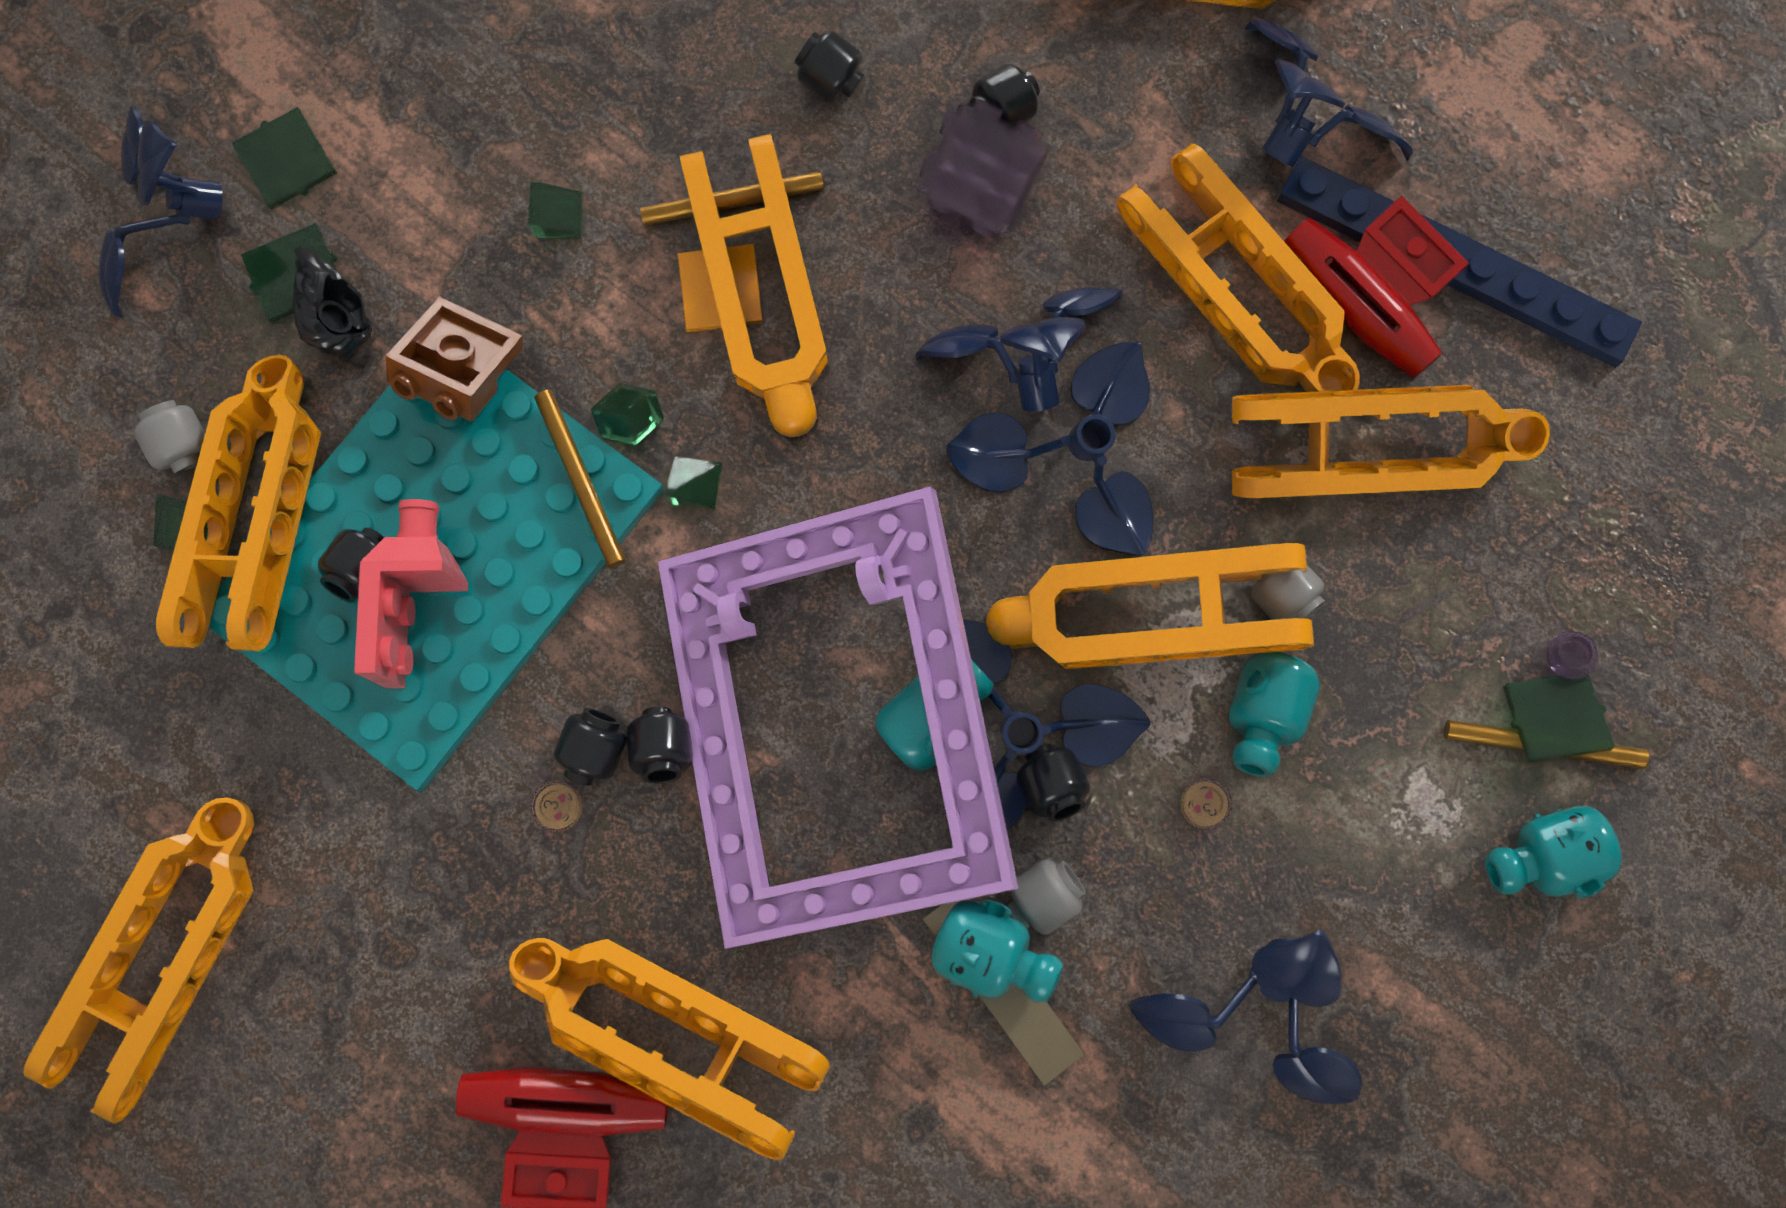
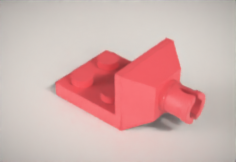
(387, 576)

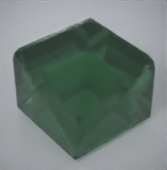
(627, 414)

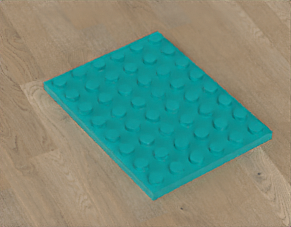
(508, 526)

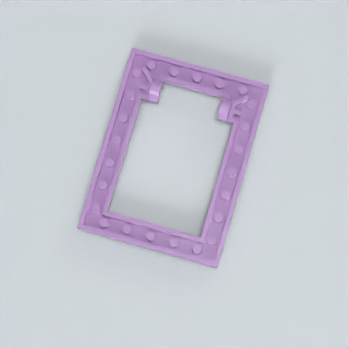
(703, 613)

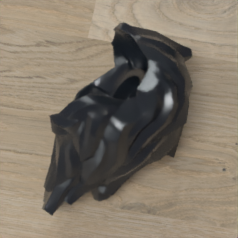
(327, 307)

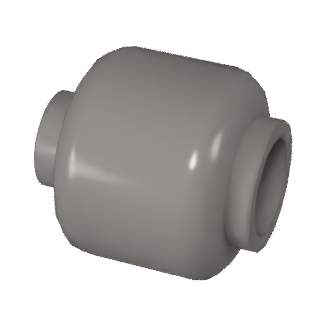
(170, 436)
(1289, 594)
(1047, 896)

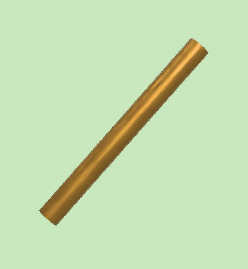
(729, 199)
(580, 479)
(1510, 739)

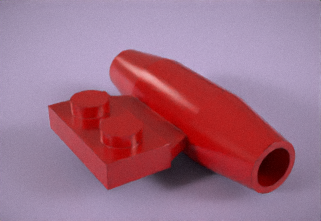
(1395, 266)
(561, 1125)

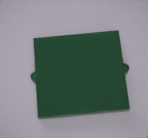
(284, 158)
(274, 269)
(1558, 718)

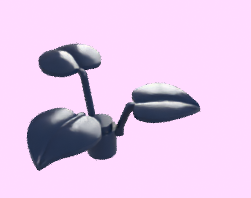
(1293, 126)
(147, 151)
(1044, 340)
(1117, 390)
(1097, 721)
(1286, 970)

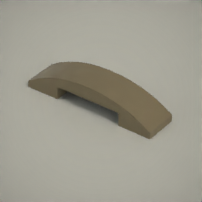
(1029, 1024)

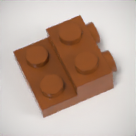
(451, 360)

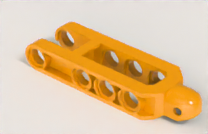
(1234, 219)
(786, 383)
(1491, 439)
(262, 561)
(1032, 618)
(560, 979)
(93, 995)

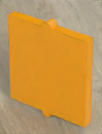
(697, 293)

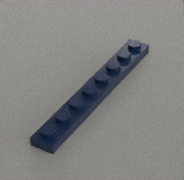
(1488, 277)

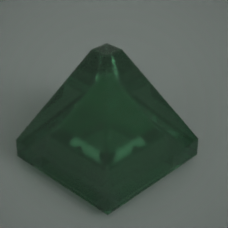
(693, 483)

